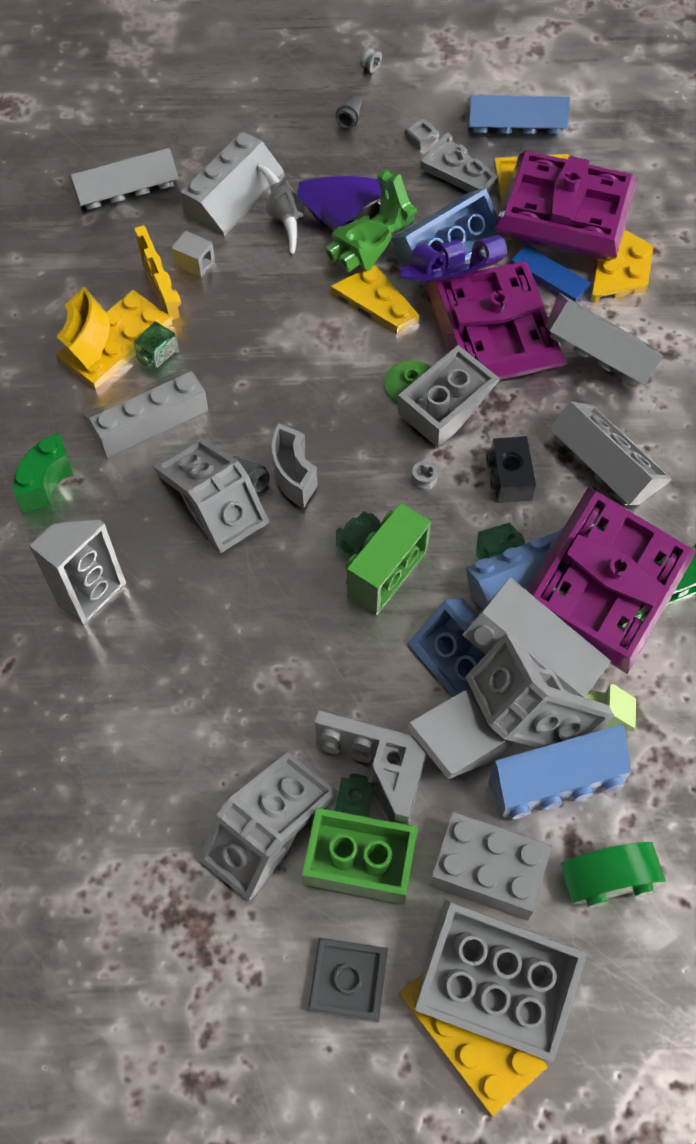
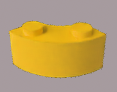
(85, 328)

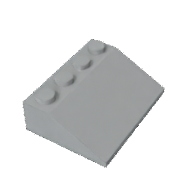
(499, 980)

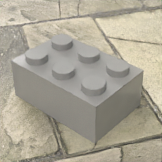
(491, 866)

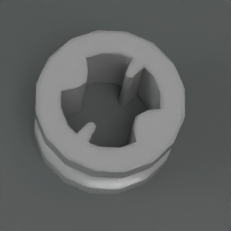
(371, 60)
(426, 468)

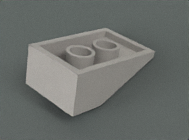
(446, 395)
(458, 735)

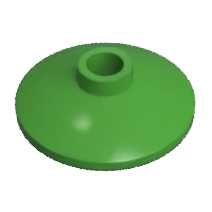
(399, 376)

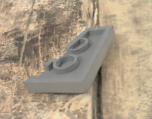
(457, 167)

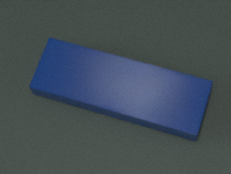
(552, 275)

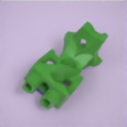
(365, 239)

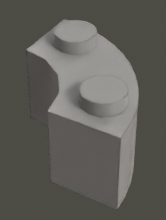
(291, 469)

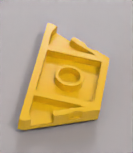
(627, 272)

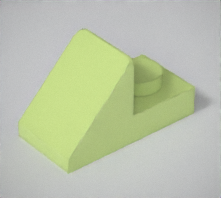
(621, 704)

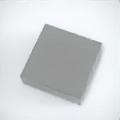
(421, 133)

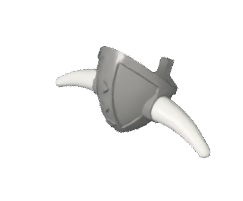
(283, 204)

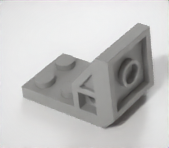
(215, 492)
(527, 700)
(395, 755)
(261, 822)

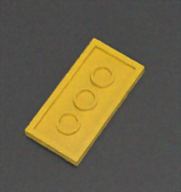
(127, 322)
(486, 1066)

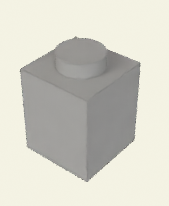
(193, 253)

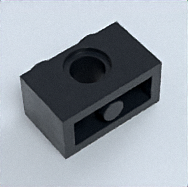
(515, 455)

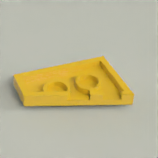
(159, 279)
(378, 297)

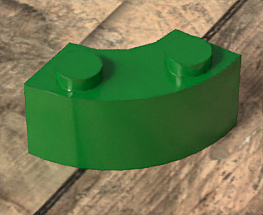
(40, 473)
(613, 873)

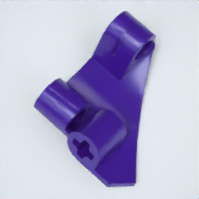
(338, 198)
(448, 259)

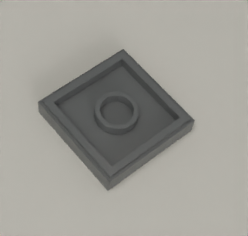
(348, 980)

